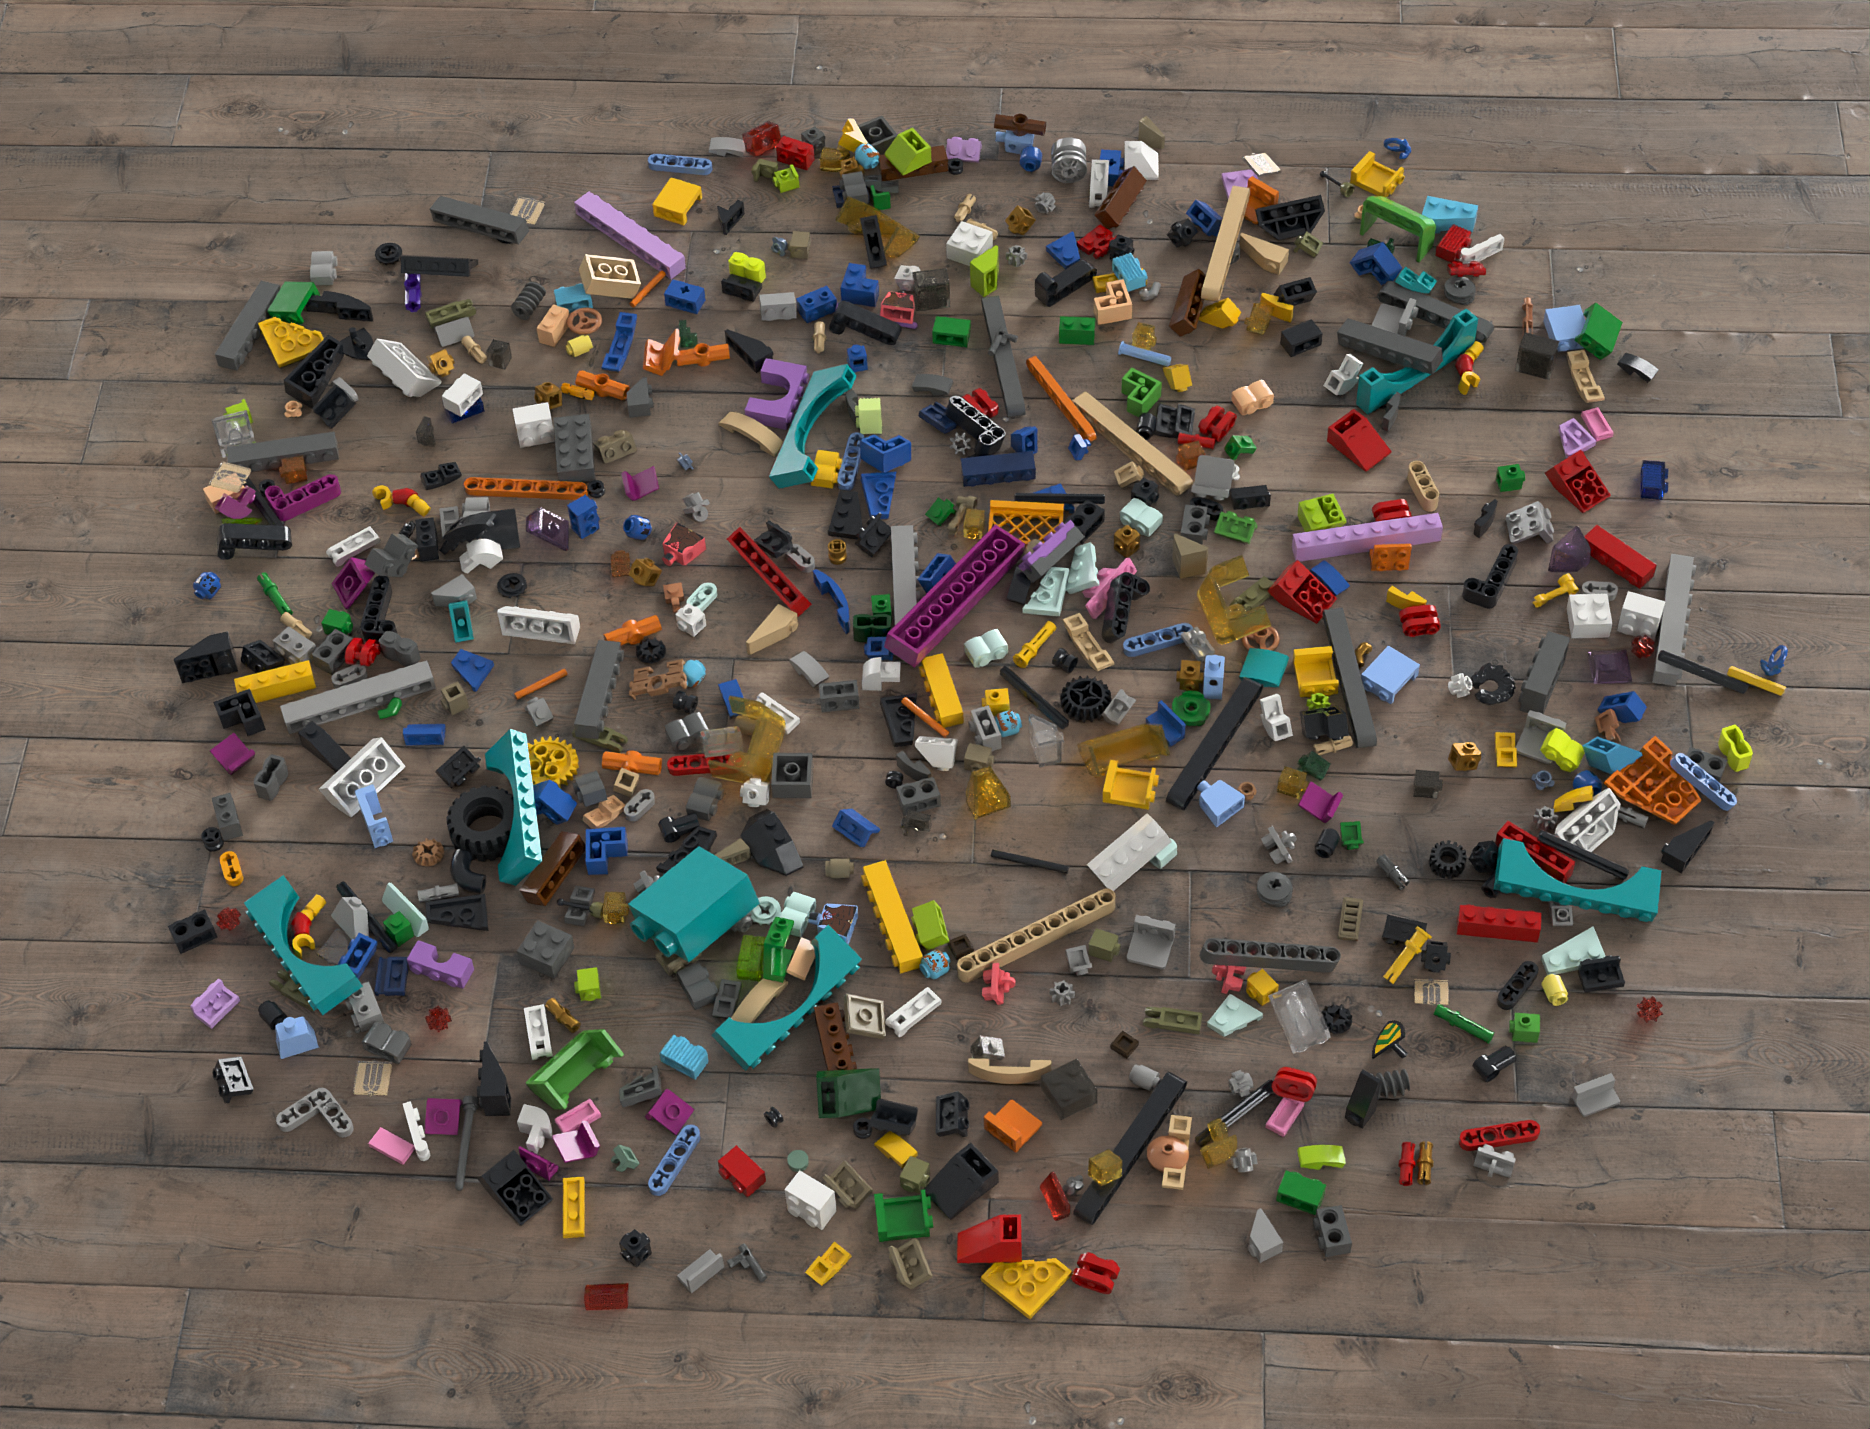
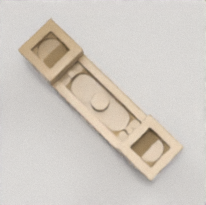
(1583, 378)
(754, 430)
(1086, 643)
(757, 1000)
(1008, 1075)
(1180, 1128)

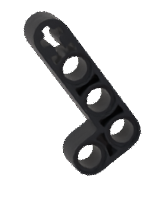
(1054, 289)
(864, 322)
(975, 423)
(251, 537)
(1121, 592)
(1488, 592)
(373, 620)

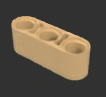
(1423, 486)

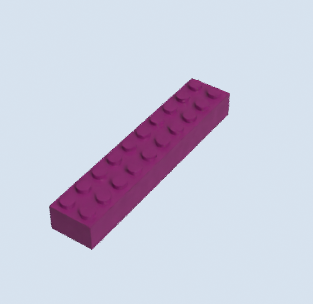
(954, 596)

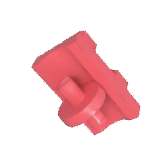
(1230, 982)
(1000, 983)

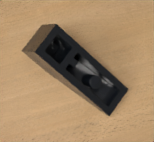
(873, 241)
(749, 349)
(323, 746)
(1685, 846)
(1363, 1099)

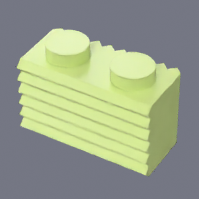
(869, 416)

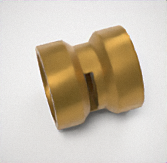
(837, 551)

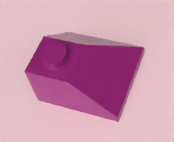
(352, 580)

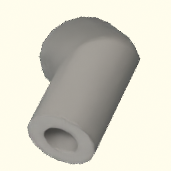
(1152, 293)

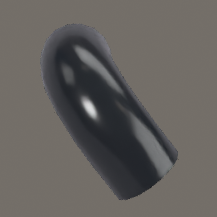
(463, 875)

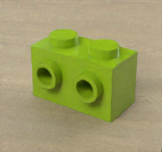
(930, 925)

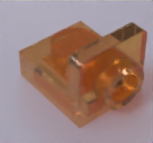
(620, 563)

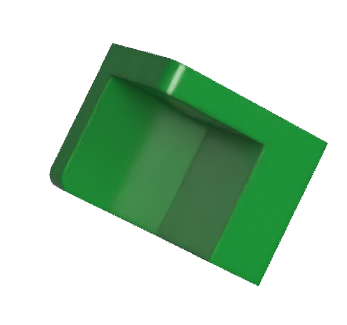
(880, 200)

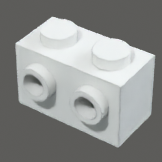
(462, 394)

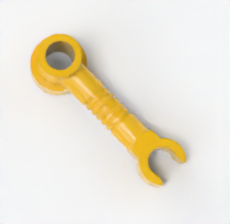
(1566, 585)

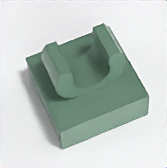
(626, 1158)

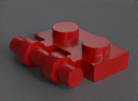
(1094, 240)
(1459, 269)

